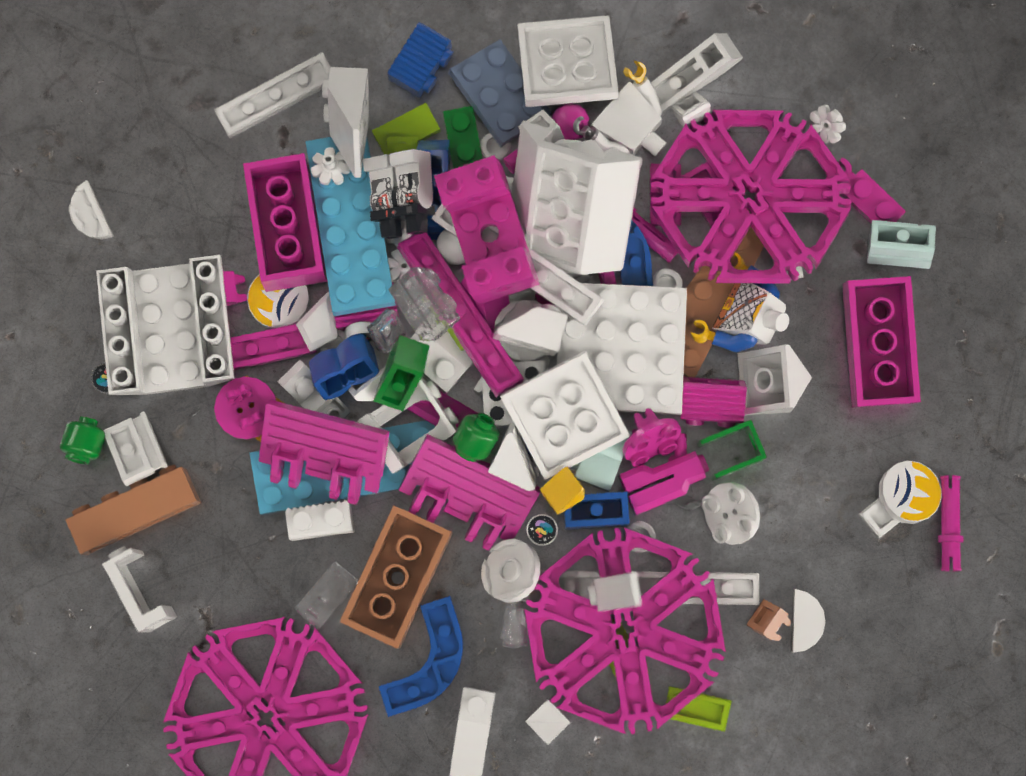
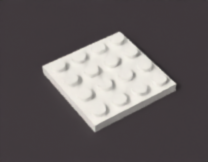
(634, 345)

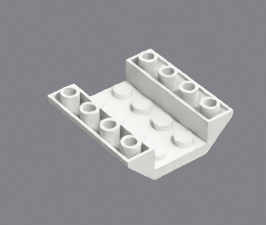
(574, 203)
(165, 327)

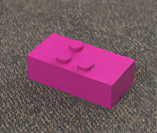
(284, 222)
(881, 342)

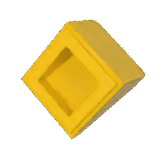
(563, 491)

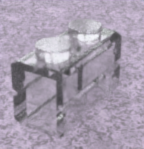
(425, 303)

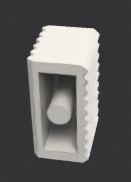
(319, 520)

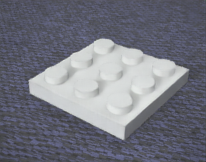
(567, 61)
(565, 415)

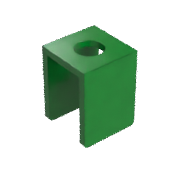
(753, 439)

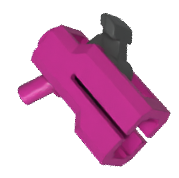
(672, 480)

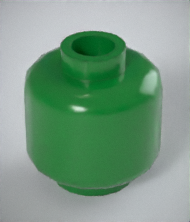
(476, 437)
(82, 441)

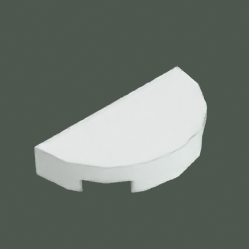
(87, 213)
(807, 621)

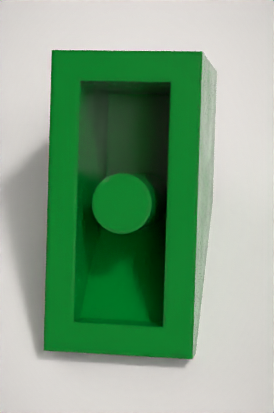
(402, 373)

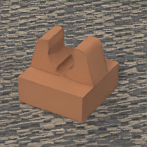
(768, 620)

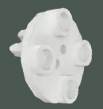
(727, 499)

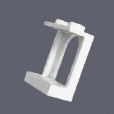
(445, 428)
(130, 594)

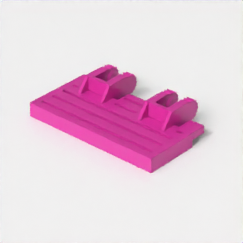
(328, 445)
(469, 489)

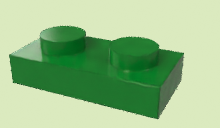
(463, 136)

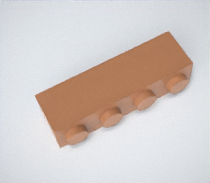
(133, 510)

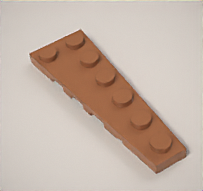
(706, 300)

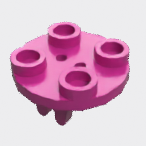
(239, 394)
(651, 438)

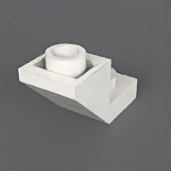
(300, 386)

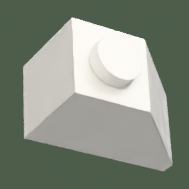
(535, 330)

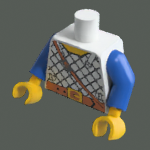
(747, 316)

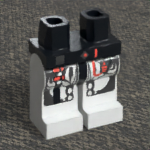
(400, 191)

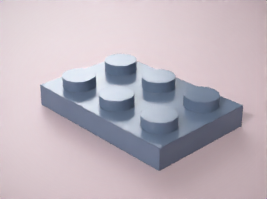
(495, 91)

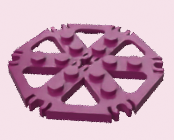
(772, 197)
(652, 640)
(276, 689)

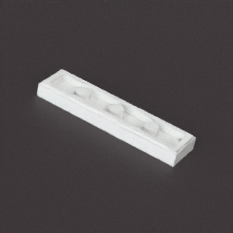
(274, 95)

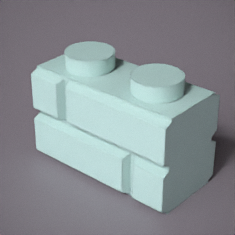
(901, 244)

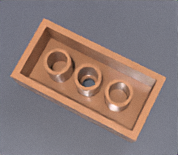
(404, 546)

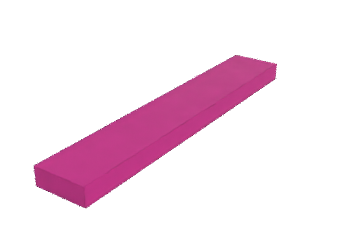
(472, 328)

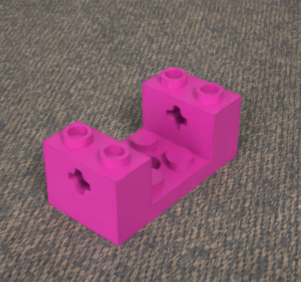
(481, 198)

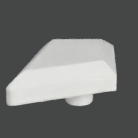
(318, 324)

